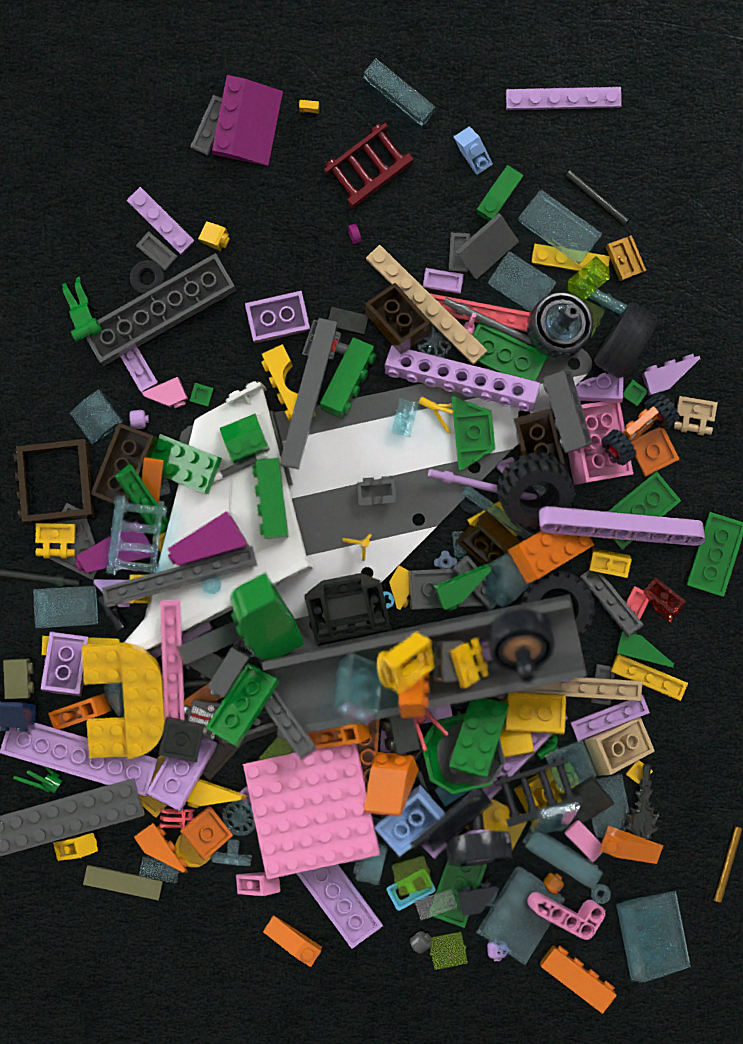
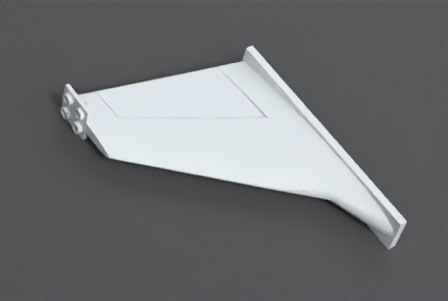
(236, 494)

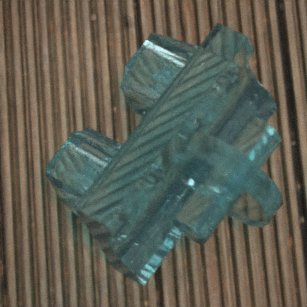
(404, 417)

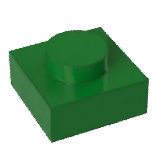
(634, 393)
(201, 394)

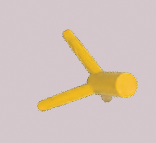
(433, 406)
(363, 543)

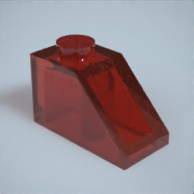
(664, 599)

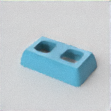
(400, 904)

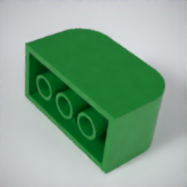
(264, 618)

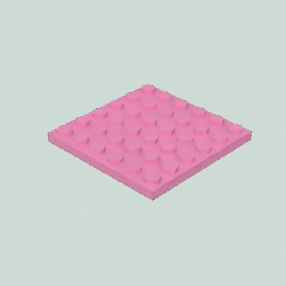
(311, 810)

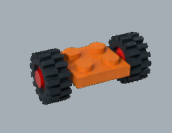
(619, 444)

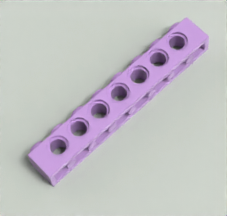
(471, 374)

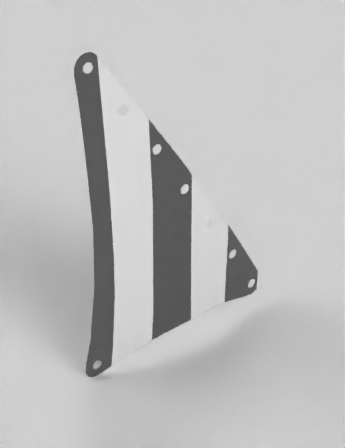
(361, 447)

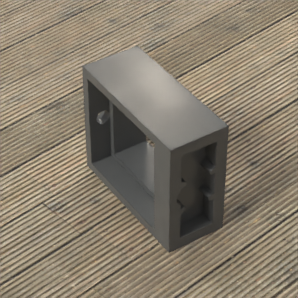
(229, 671)

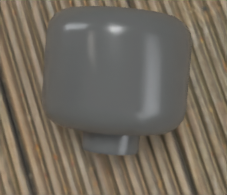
(420, 942)

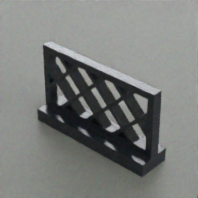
(453, 821)

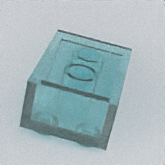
(65, 606)

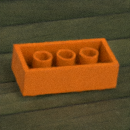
(546, 552)

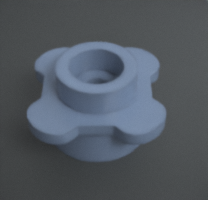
(445, 556)

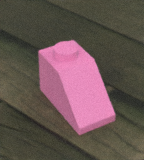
(168, 393)
(257, 884)

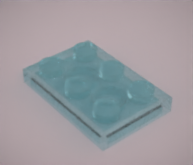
(521, 281)

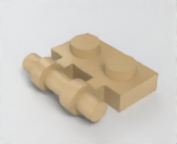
(695, 409)

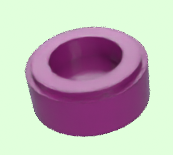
(354, 233)

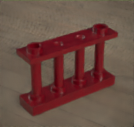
(371, 184)

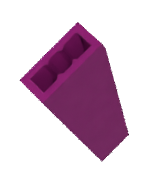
(210, 540)
(97, 556)

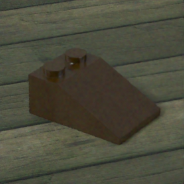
(538, 434)

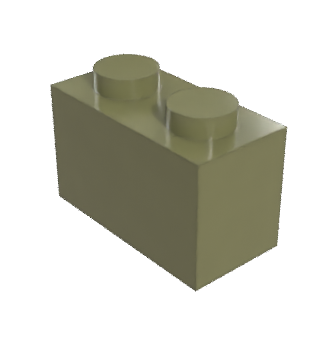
(17, 678)

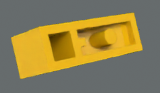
(209, 793)

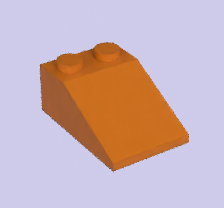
(390, 783)

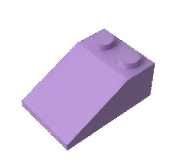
(64, 664)

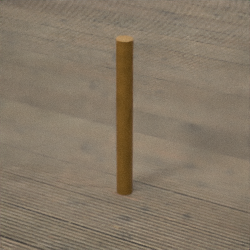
(728, 864)

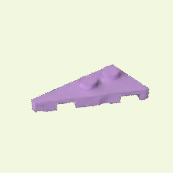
(601, 388)

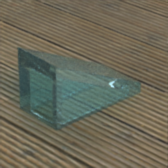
(459, 552)

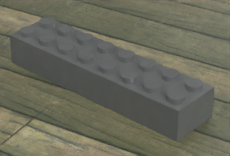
(161, 309)

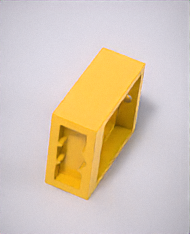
(402, 679)

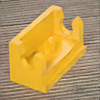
(610, 562)

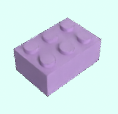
(277, 317)

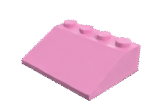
(593, 462)

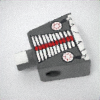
(202, 712)

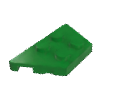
(472, 432)

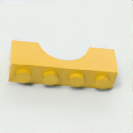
(279, 364)

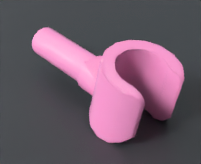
(469, 326)

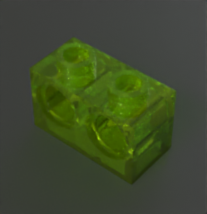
(588, 279)

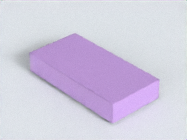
(443, 281)

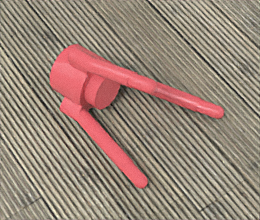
(419, 720)

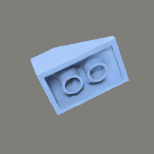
(416, 817)

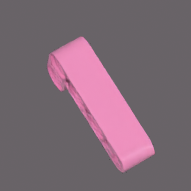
(562, 914)

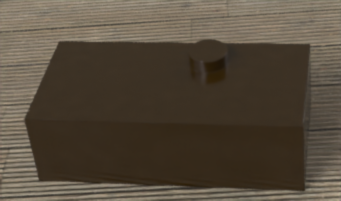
(126, 448)

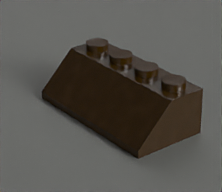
(487, 539)

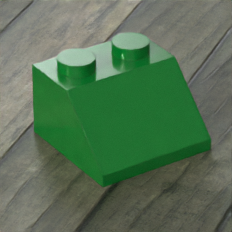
(244, 438)

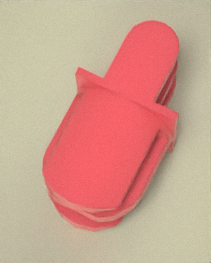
(179, 818)

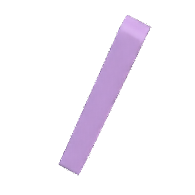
(621, 526)

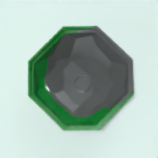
(439, 755)

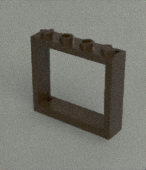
(85, 473)

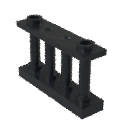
(515, 817)

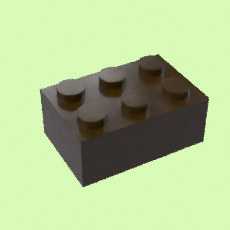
(398, 318)

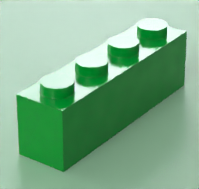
(348, 377)
(271, 498)

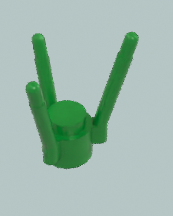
(49, 783)

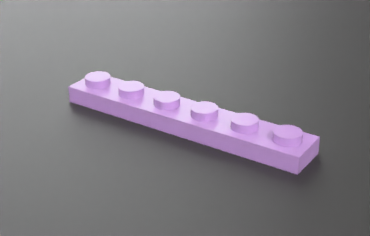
(563, 98)

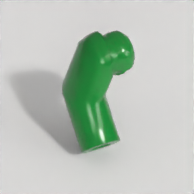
(550, 745)

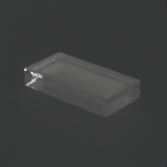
(435, 904)

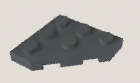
(83, 541)

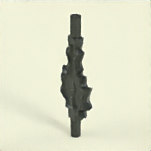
(642, 819)

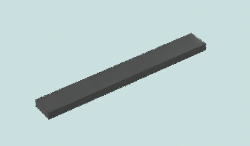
(308, 393)
(179, 576)

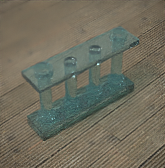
(120, 525)
(563, 858)

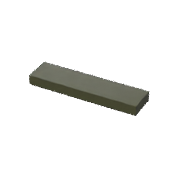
(122, 882)

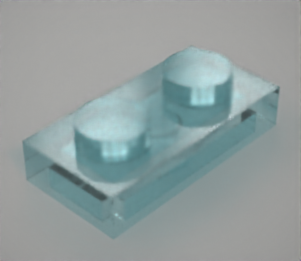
(158, 870)

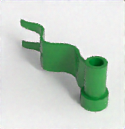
(80, 314)

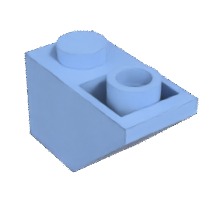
(473, 150)

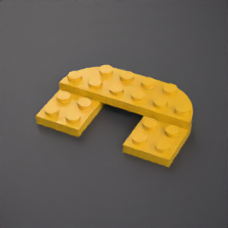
(142, 695)

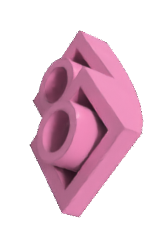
(584, 840)

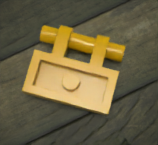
(55, 534)
(464, 663)

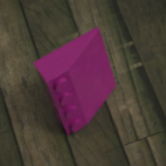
(247, 121)

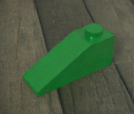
(499, 193)
(458, 588)
(640, 648)

